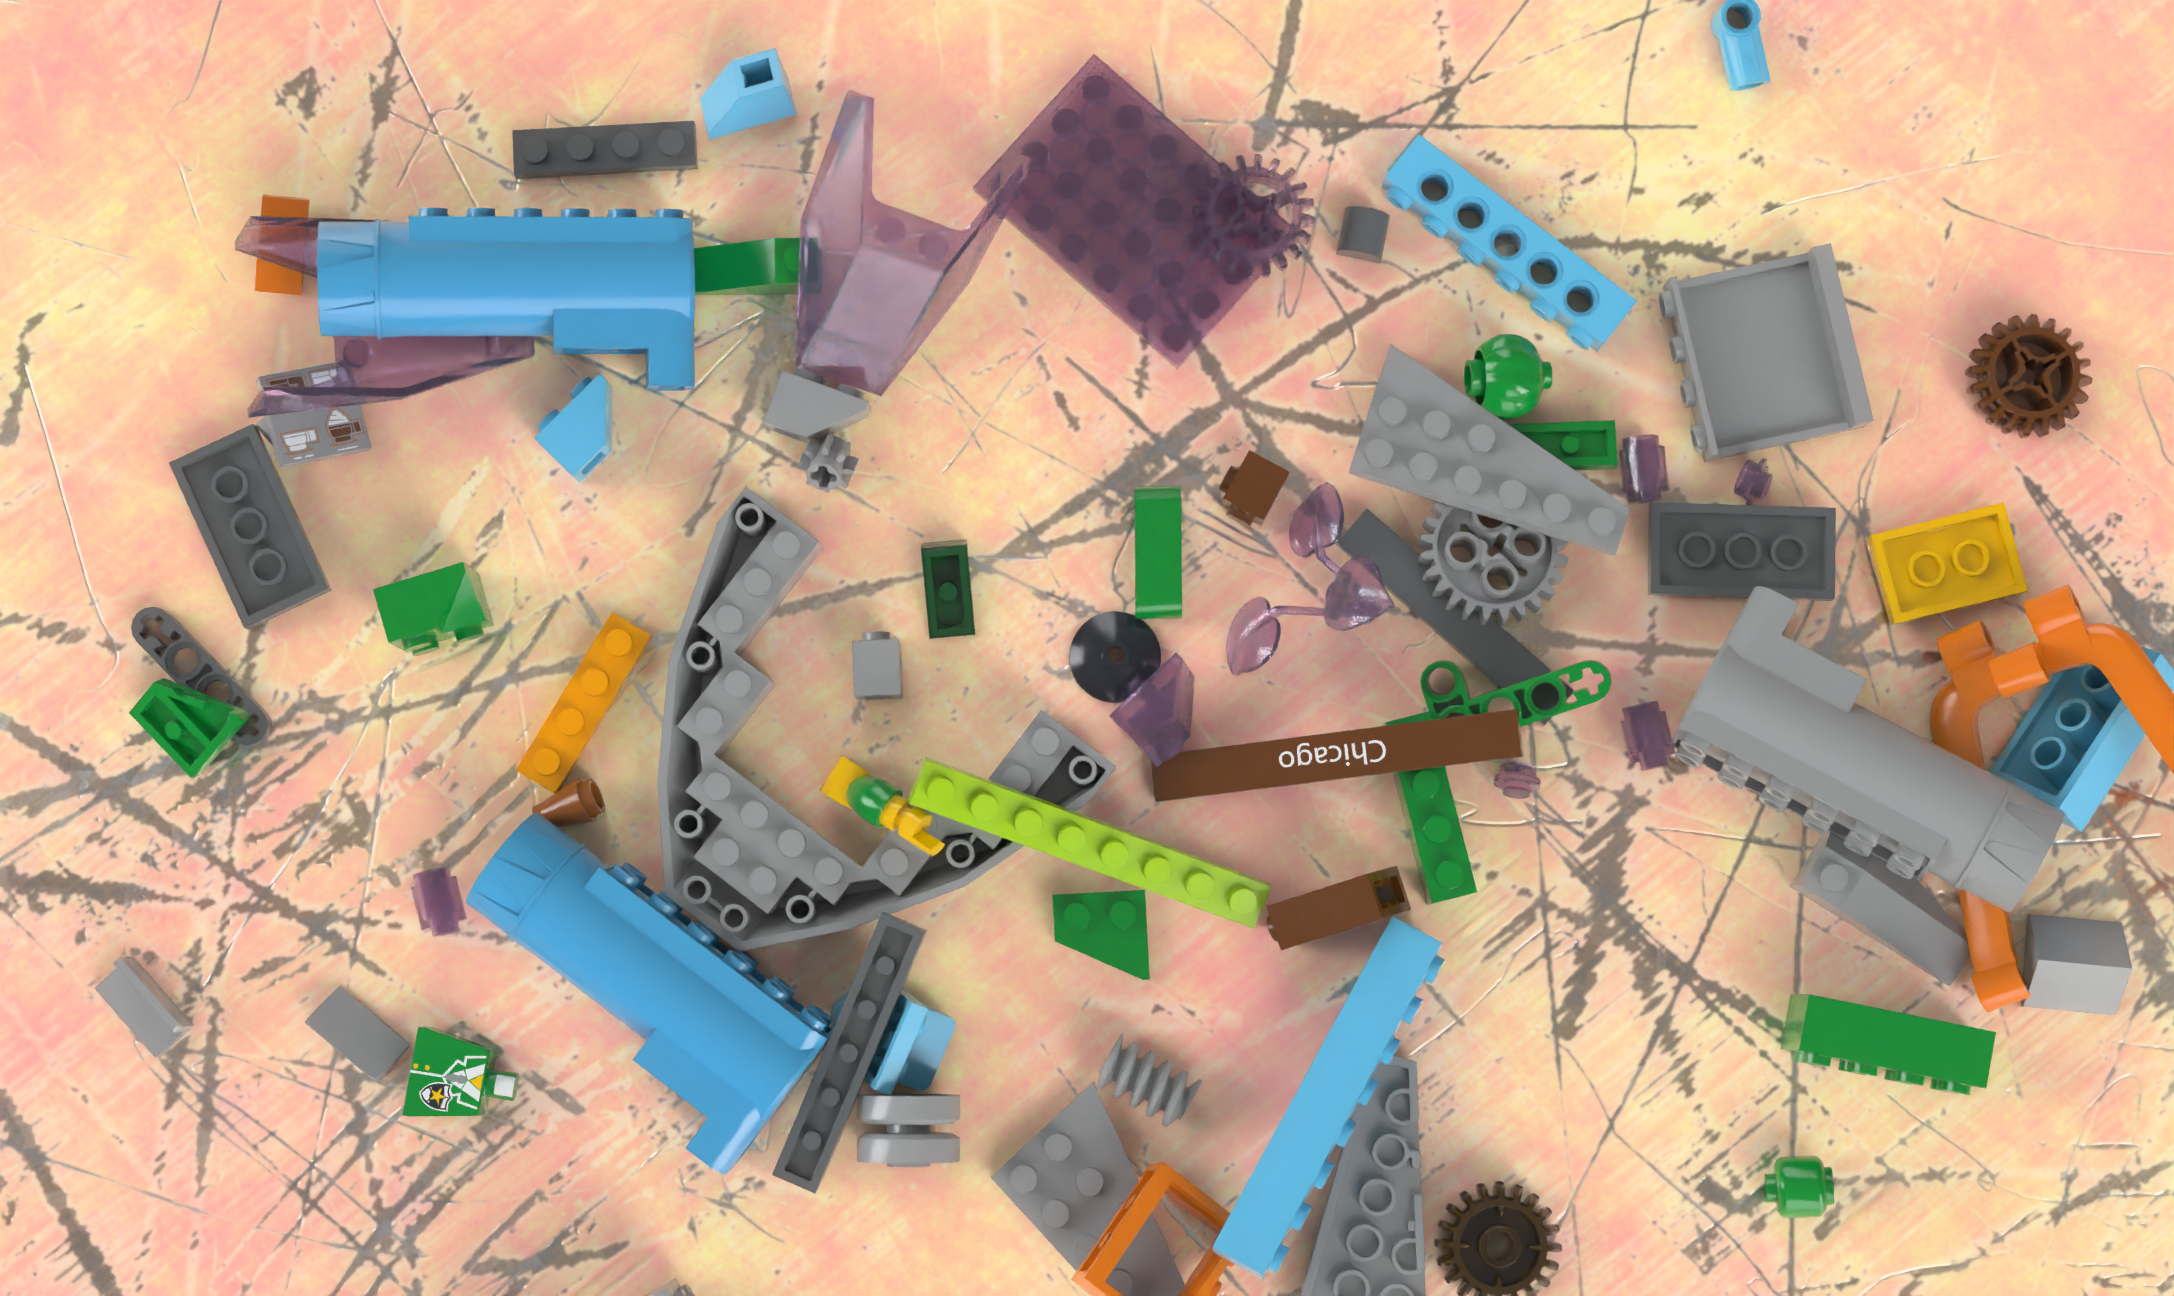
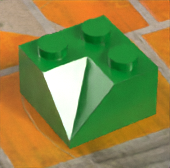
(434, 609)

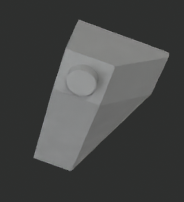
(1883, 907)

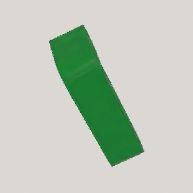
(1519, 693)

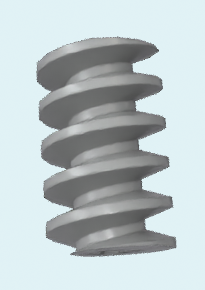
(1147, 1082)

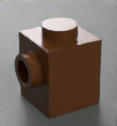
(1252, 489)

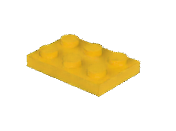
(1947, 563)

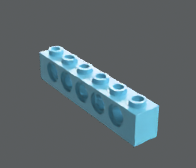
(1535, 246)

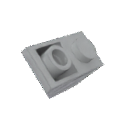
(812, 410)

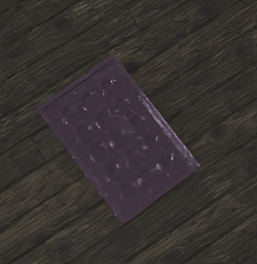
(1116, 210)

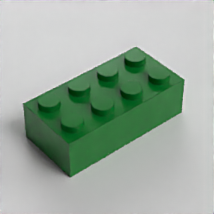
(1887, 1040)

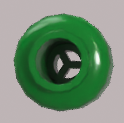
(1800, 1186)

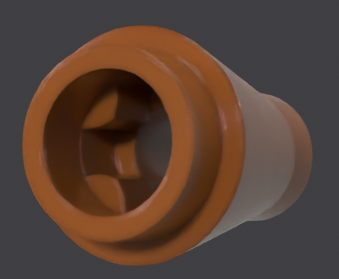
(573, 804)

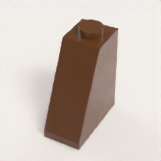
(1337, 908)

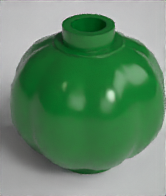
(1507, 376)

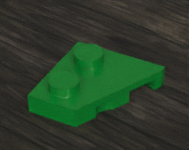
(187, 723)
(1105, 928)

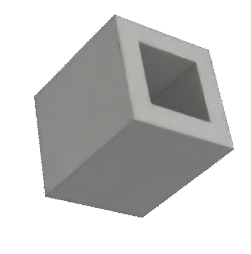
(877, 667)

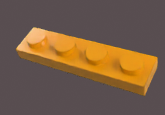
(584, 703)

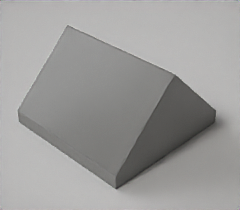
(2075, 964)

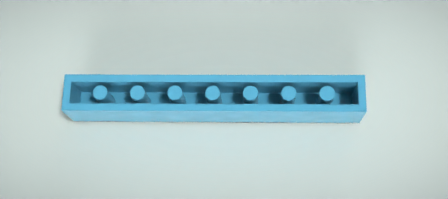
(1327, 1098)

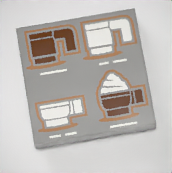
(314, 433)

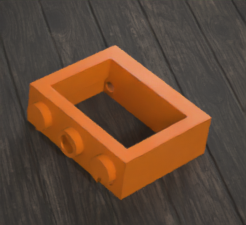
(1128, 1220)

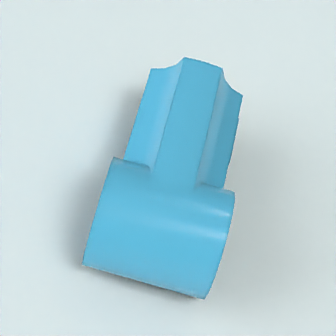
(1741, 48)

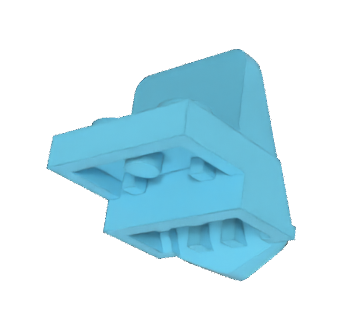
(909, 1046)

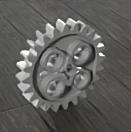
(1467, 581)

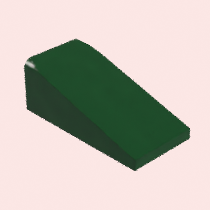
(948, 588)

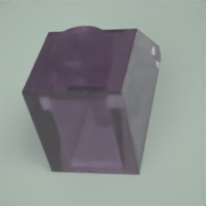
(1159, 712)

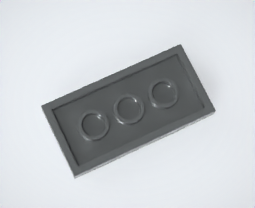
(250, 526)
(1739, 547)

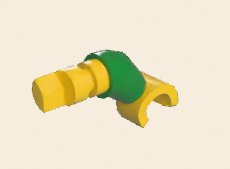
(879, 804)

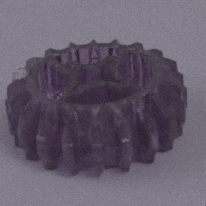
(1232, 182)

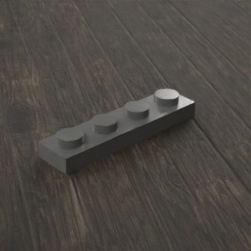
(604, 149)

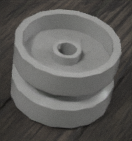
(908, 1132)

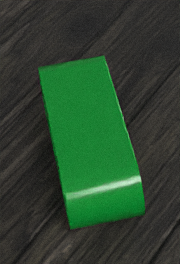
(1158, 552)

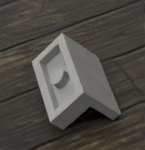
(144, 1006)

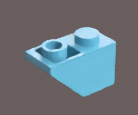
(747, 95)
(583, 430)

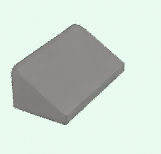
(358, 1034)

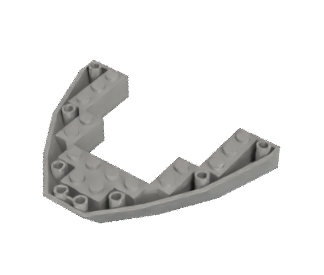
(736, 851)

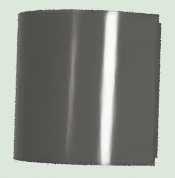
(1363, 233)

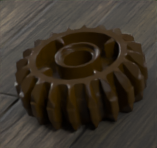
(1491, 1215)

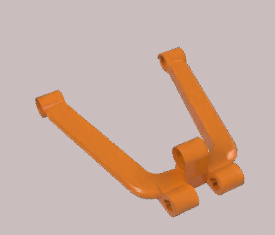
(1984, 676)

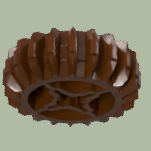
(2039, 390)

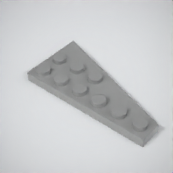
(1454, 451)
(1073, 1185)
(1374, 1209)

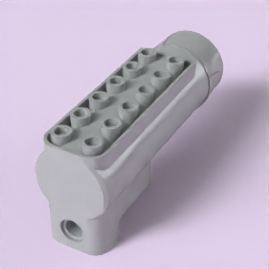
(1794, 735)

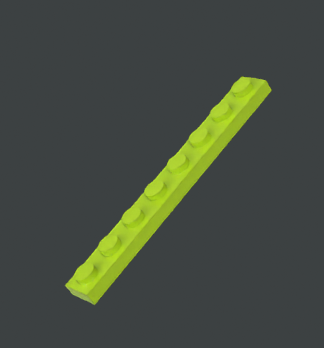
(1088, 842)

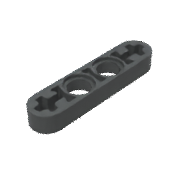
(206, 672)

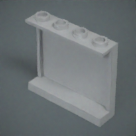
(1766, 354)

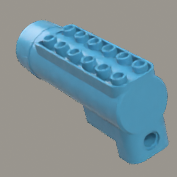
(573, 277)
(707, 1015)

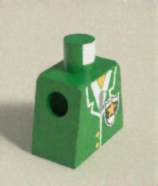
(454, 1076)

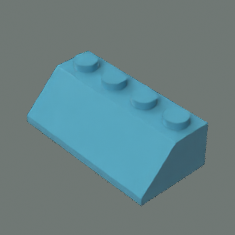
(2075, 741)

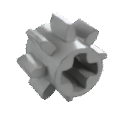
(828, 463)

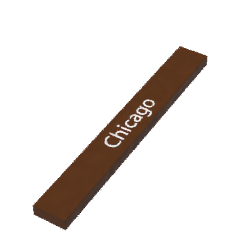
(1339, 755)

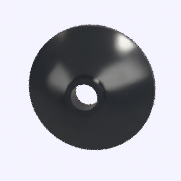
(1091, 667)

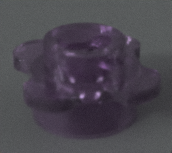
(1753, 481)

